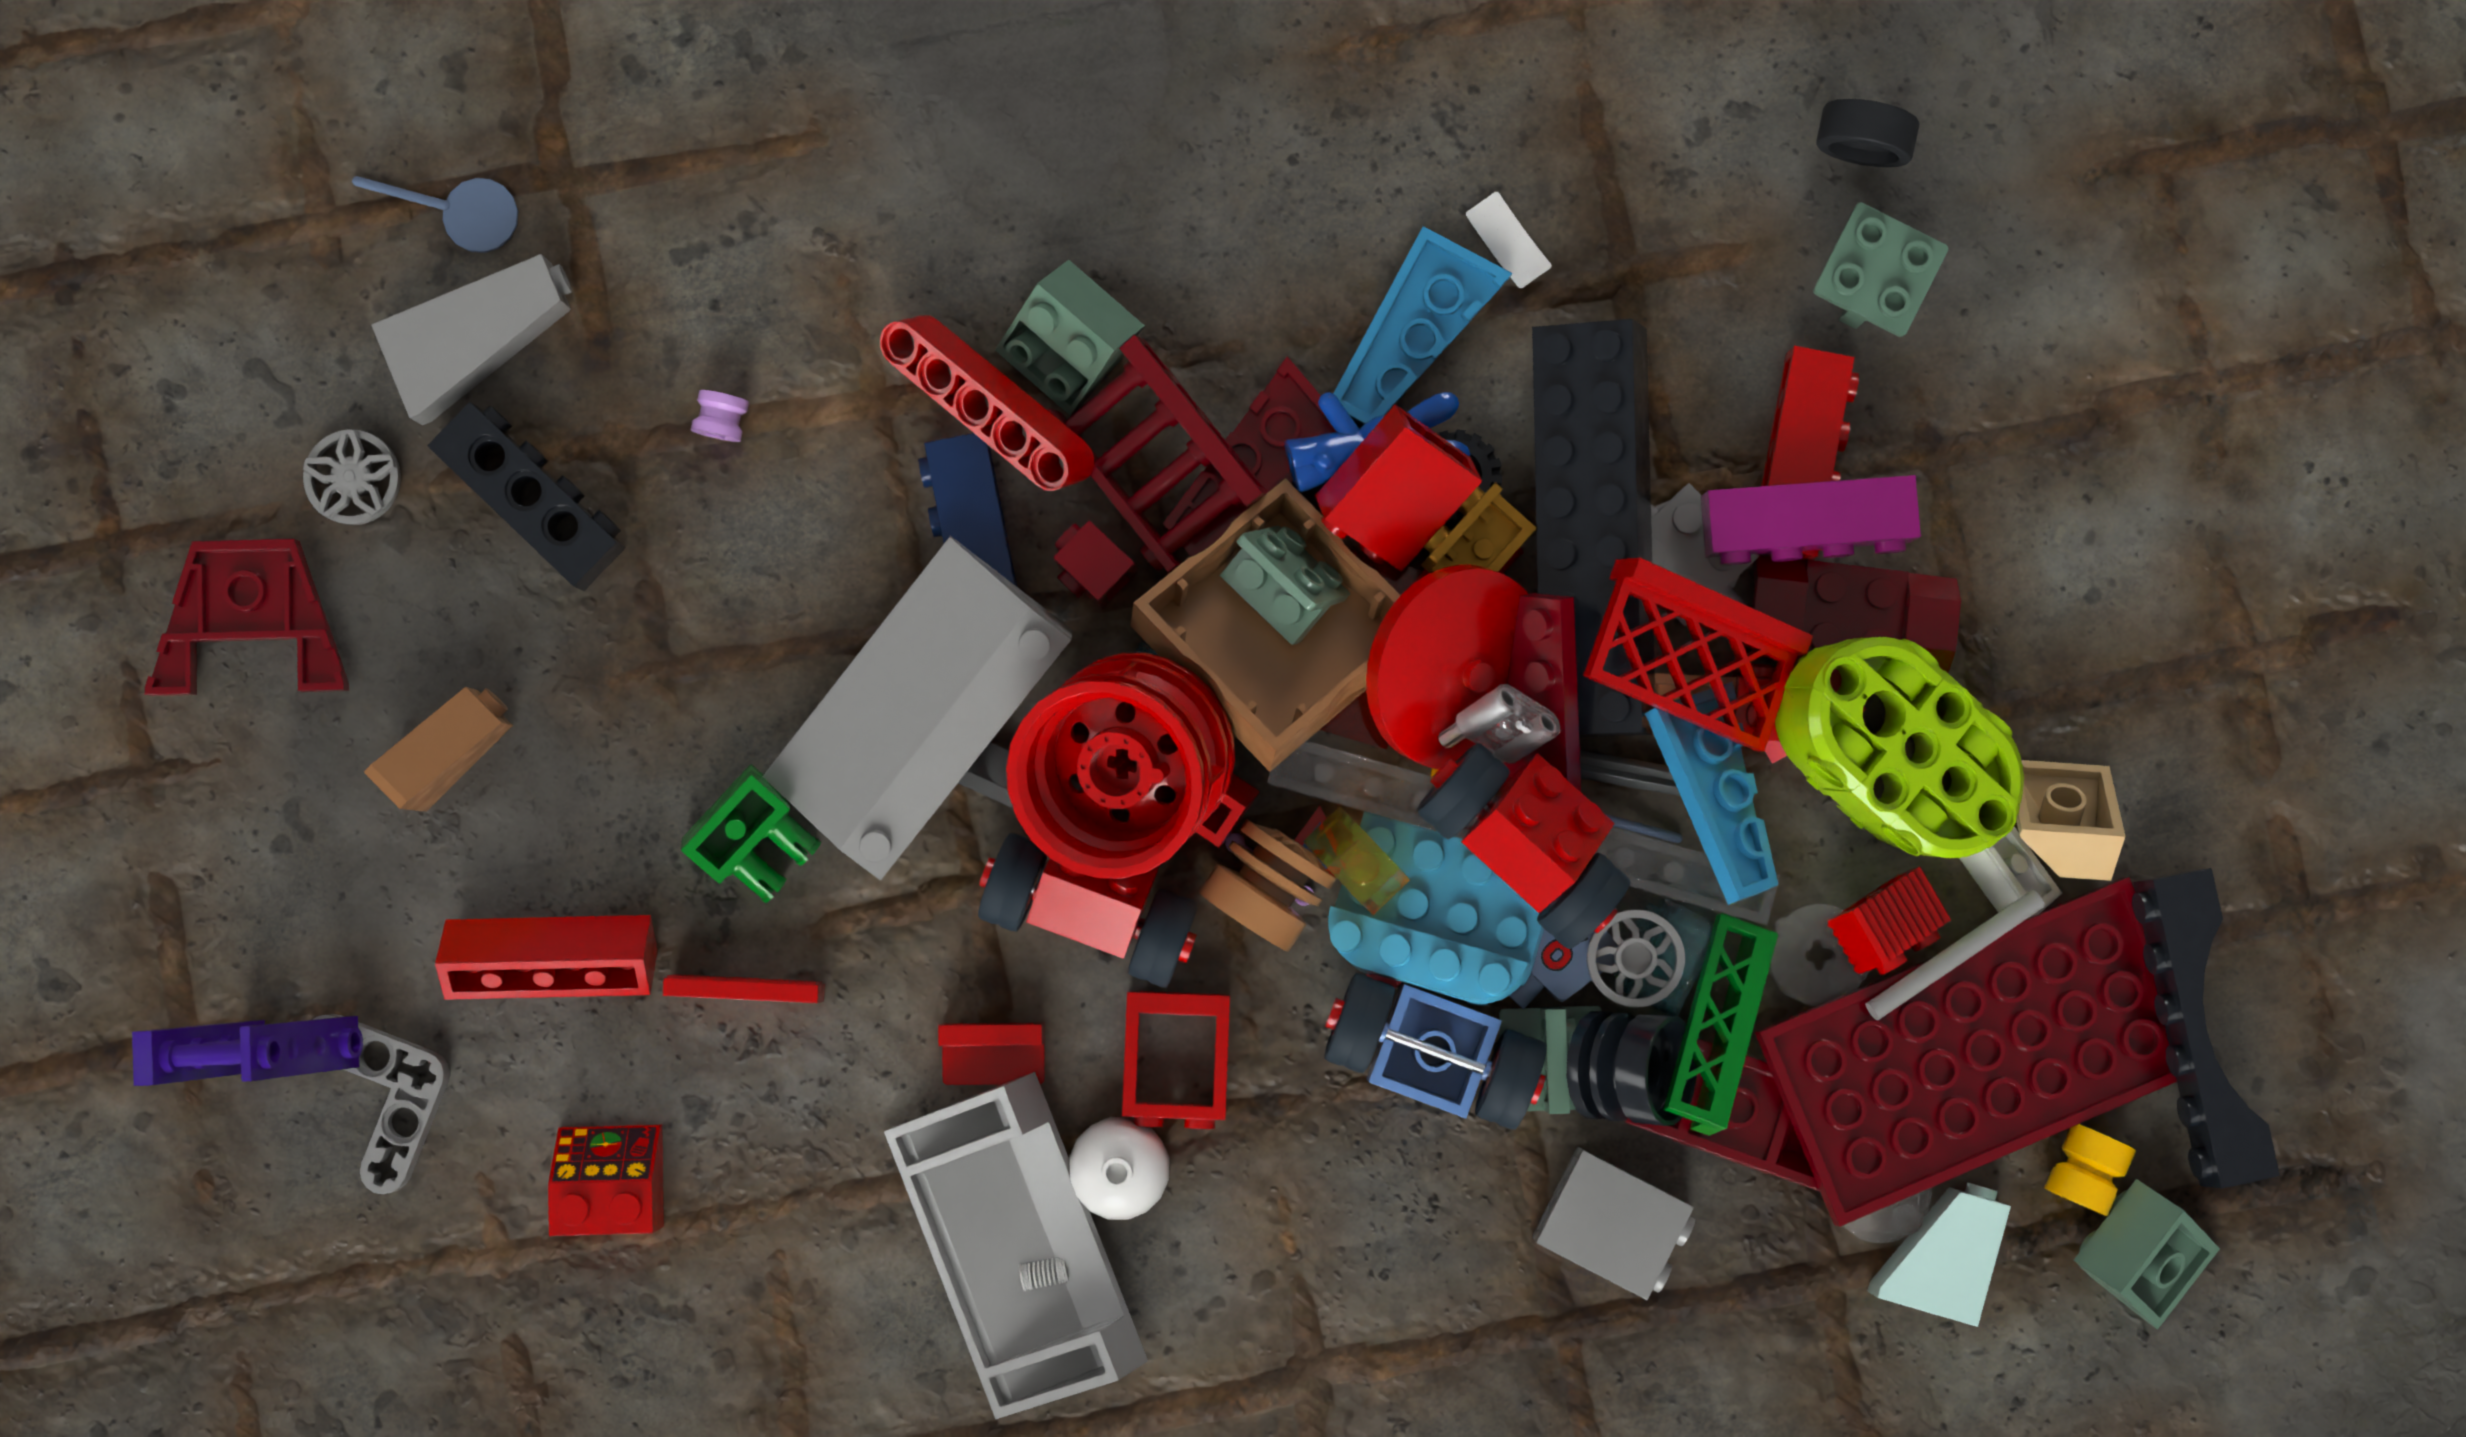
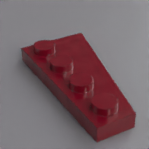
(1280, 412)
(1547, 673)

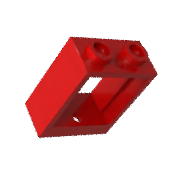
(1177, 1003)

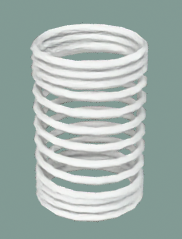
(1027, 1283)

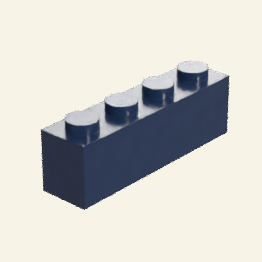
(967, 499)

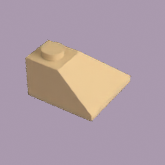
(2071, 818)

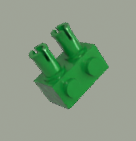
(736, 823)

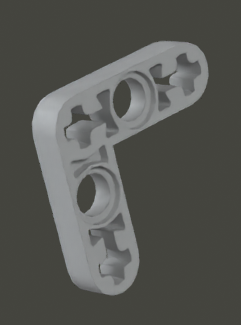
(403, 1093)

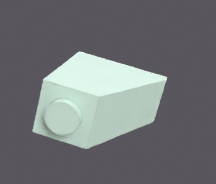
(1950, 1257)

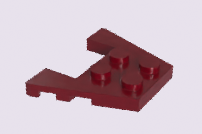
(246, 595)

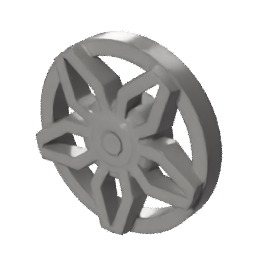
(351, 477)
(1636, 959)

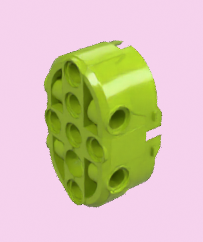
(1950, 731)

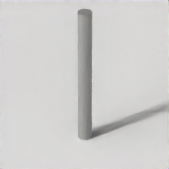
(1955, 955)

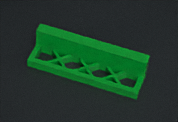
(1732, 1026)

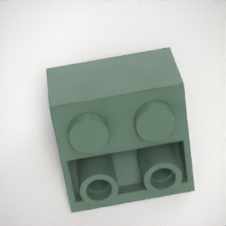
(1068, 336)

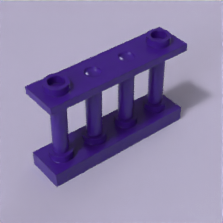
(246, 1049)

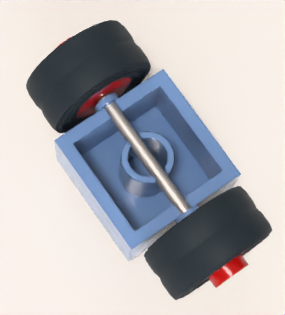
(1435, 1051)

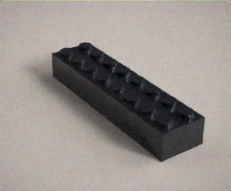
(1594, 494)

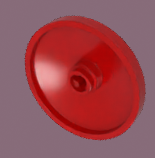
(1438, 655)

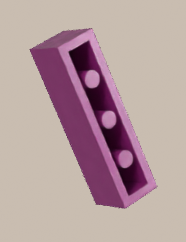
(1810, 517)

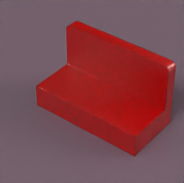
(991, 1052)

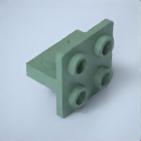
(1879, 271)
(1284, 581)
(1555, 1029)

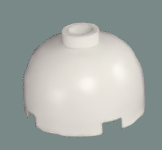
(1119, 1168)

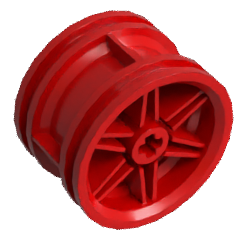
(1079, 825)

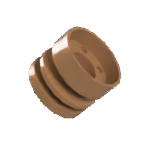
(1267, 885)

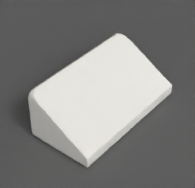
(2010, 872)

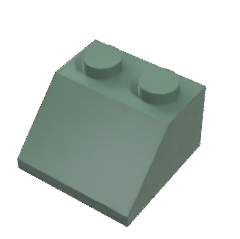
(2146, 1253)

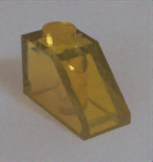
(1356, 860)

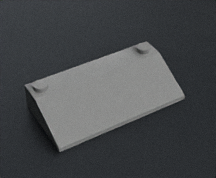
(917, 707)
(997, 1196)

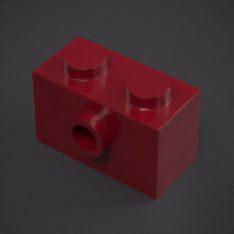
(1092, 564)

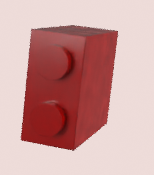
(1397, 489)

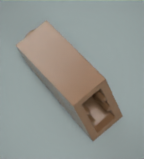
(440, 749)

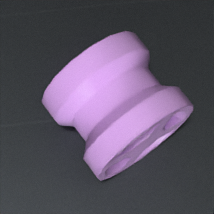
(719, 415)

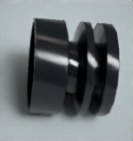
(1625, 1067)

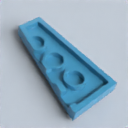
(1420, 316)
(1717, 798)

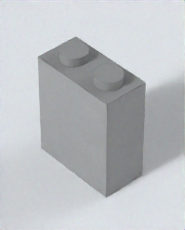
(1614, 1224)

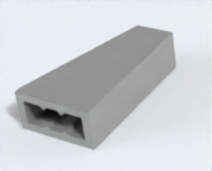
(468, 333)

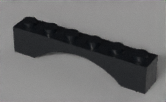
(2179, 924)

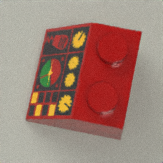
(606, 1180)

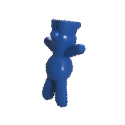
(1317, 458)

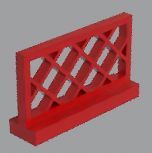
(1704, 609)

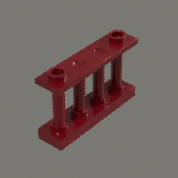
(1204, 448)

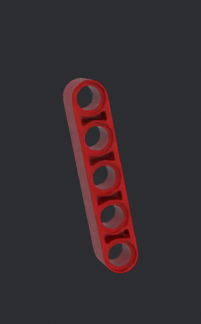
(1008, 409)

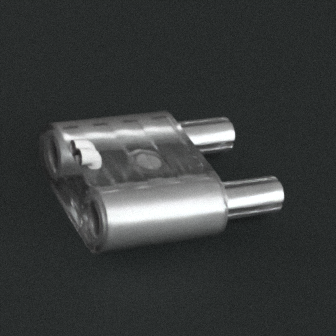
(1504, 723)

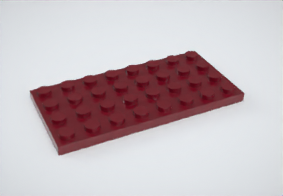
(1977, 1063)

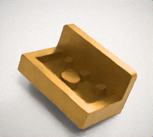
(1483, 537)

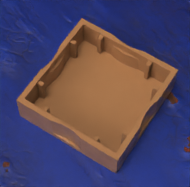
(1268, 687)

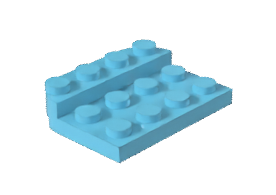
(1447, 928)

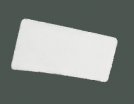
(1508, 240)

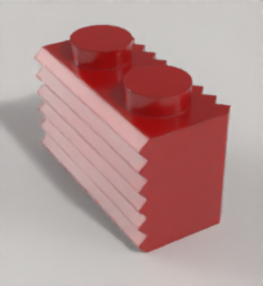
(1890, 921)

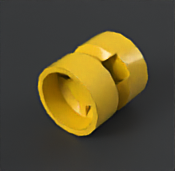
(2090, 1169)

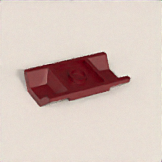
(1860, 602)
(1757, 1130)

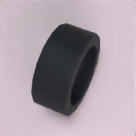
(1867, 132)

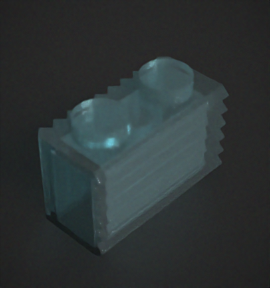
(1695, 936)

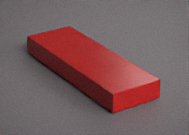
(743, 988)

